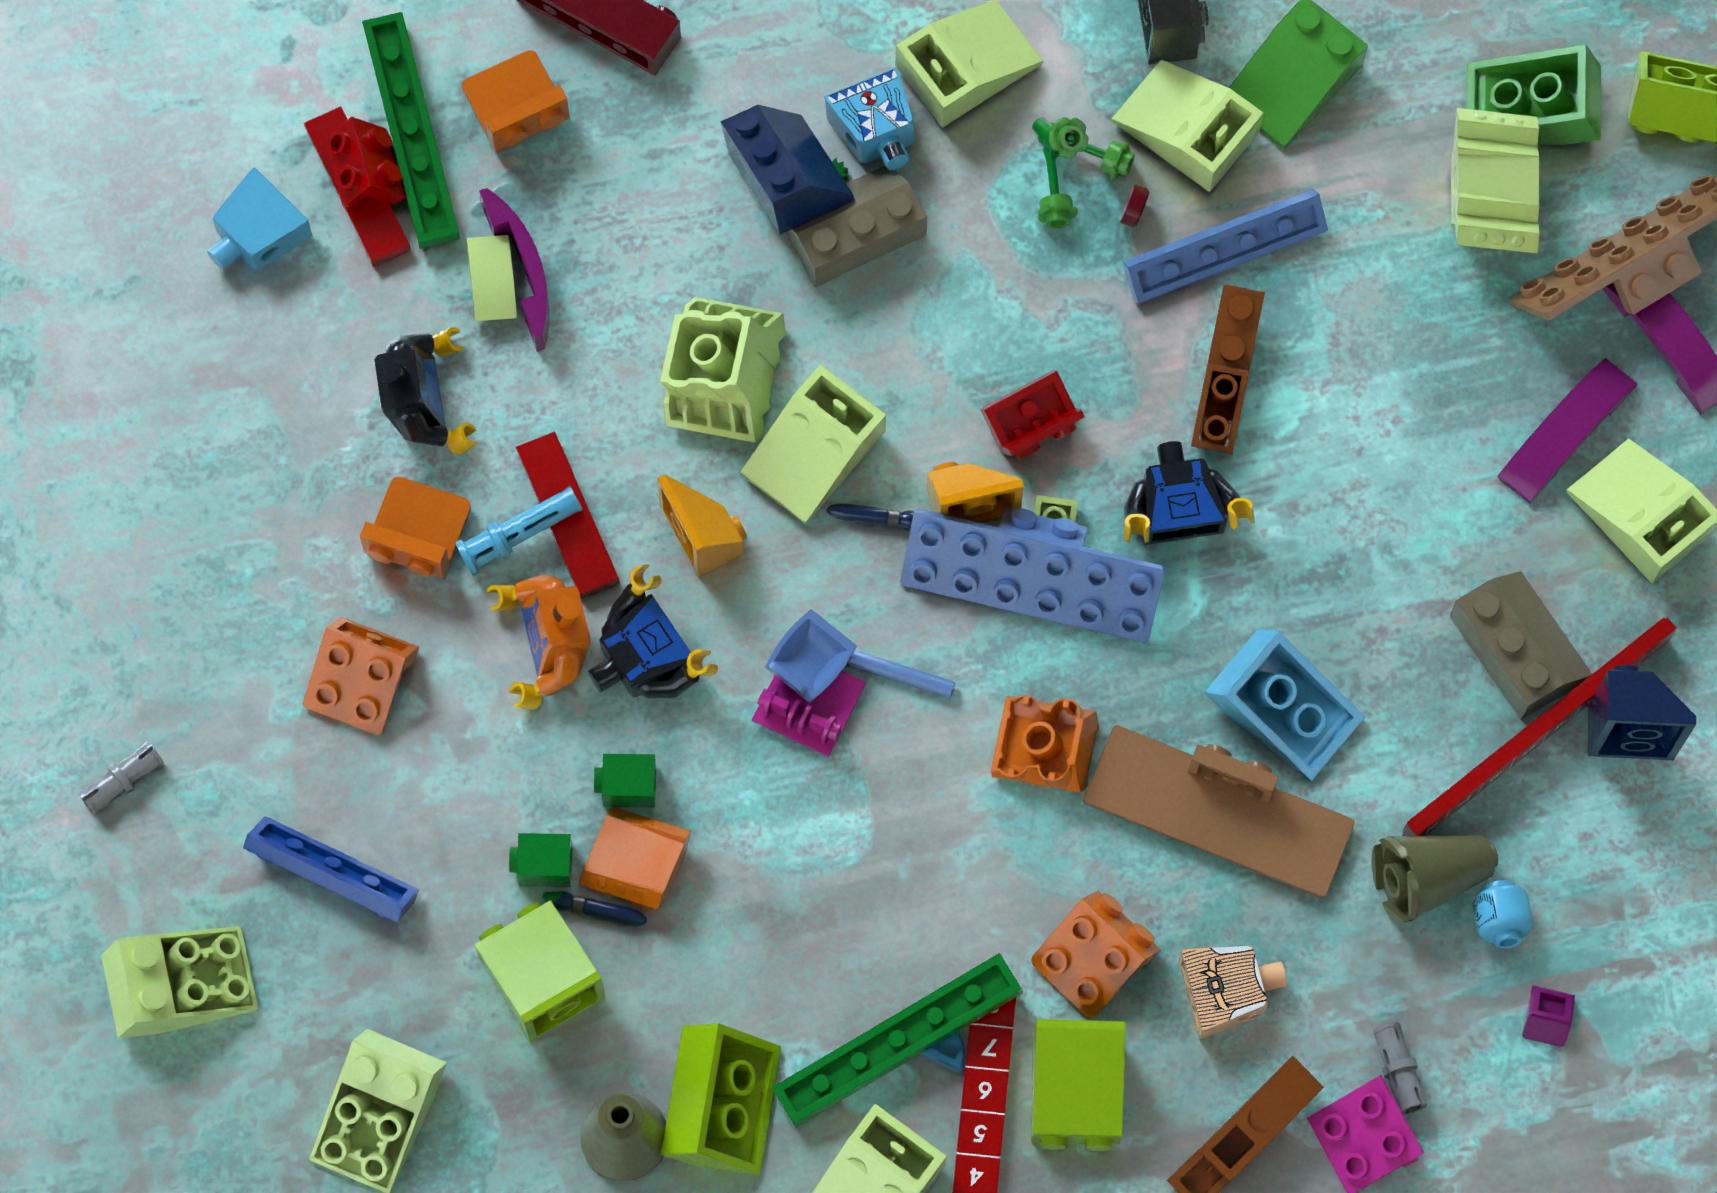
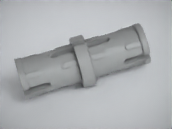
(120, 778)
(1399, 1067)

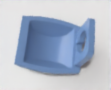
(810, 655)

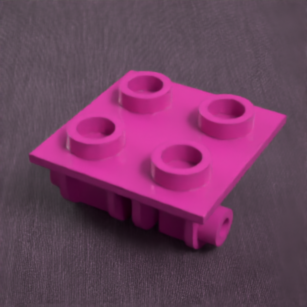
(812, 723)
(1365, 1135)

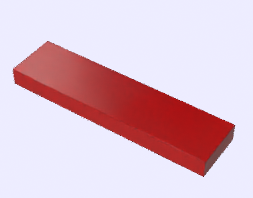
(371, 218)
(577, 534)

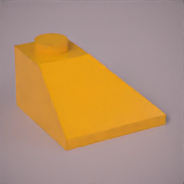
(972, 491)
(700, 526)

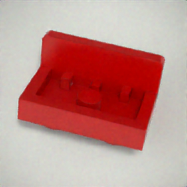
(364, 163)
(1032, 415)

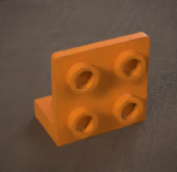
(357, 674)

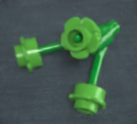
(1066, 139)

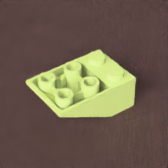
(965, 60)
(1190, 122)
(814, 444)
(1645, 508)
(177, 980)
(377, 1110)
(883, 1159)

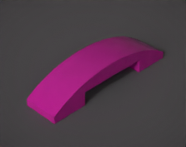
(505, 221)
(1680, 345)
(1566, 429)

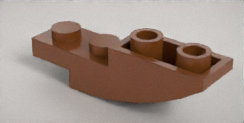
(1227, 369)
(1247, 1130)

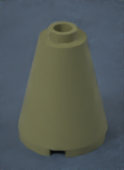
(1429, 870)
(623, 1136)

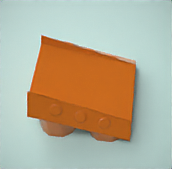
(1045, 743)
(635, 859)

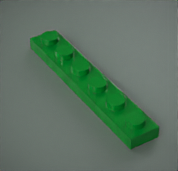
(411, 130)
(897, 1040)

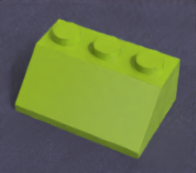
(1674, 97)
(720, 1099)

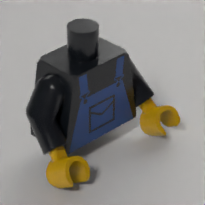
(412, 391)
(1182, 500)
(645, 646)

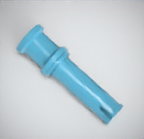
(501, 538)

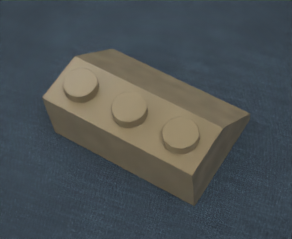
(875, 224)
(1519, 643)

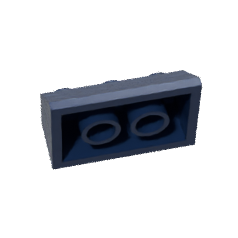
(784, 166)
(1637, 717)

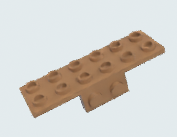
(1641, 259)
(1220, 808)

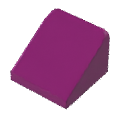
(1548, 1016)

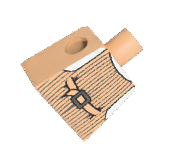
(1227, 986)

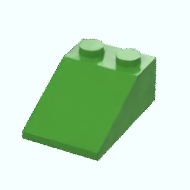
(1299, 70)
(1551, 84)

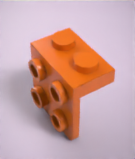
(515, 100)
(416, 528)
(1094, 953)

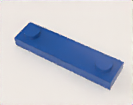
(330, 869)

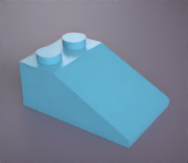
(1285, 702)

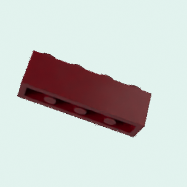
(625, 27)

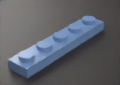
(1225, 246)

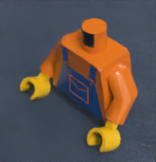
(554, 631)

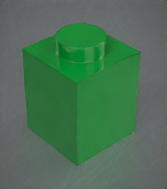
(627, 780)
(542, 860)

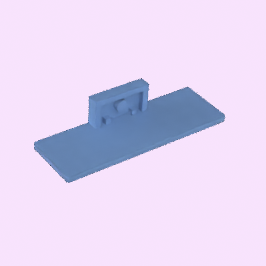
(1033, 570)

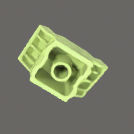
(1495, 180)
(721, 368)

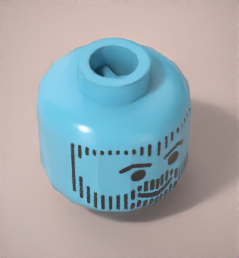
(1503, 913)

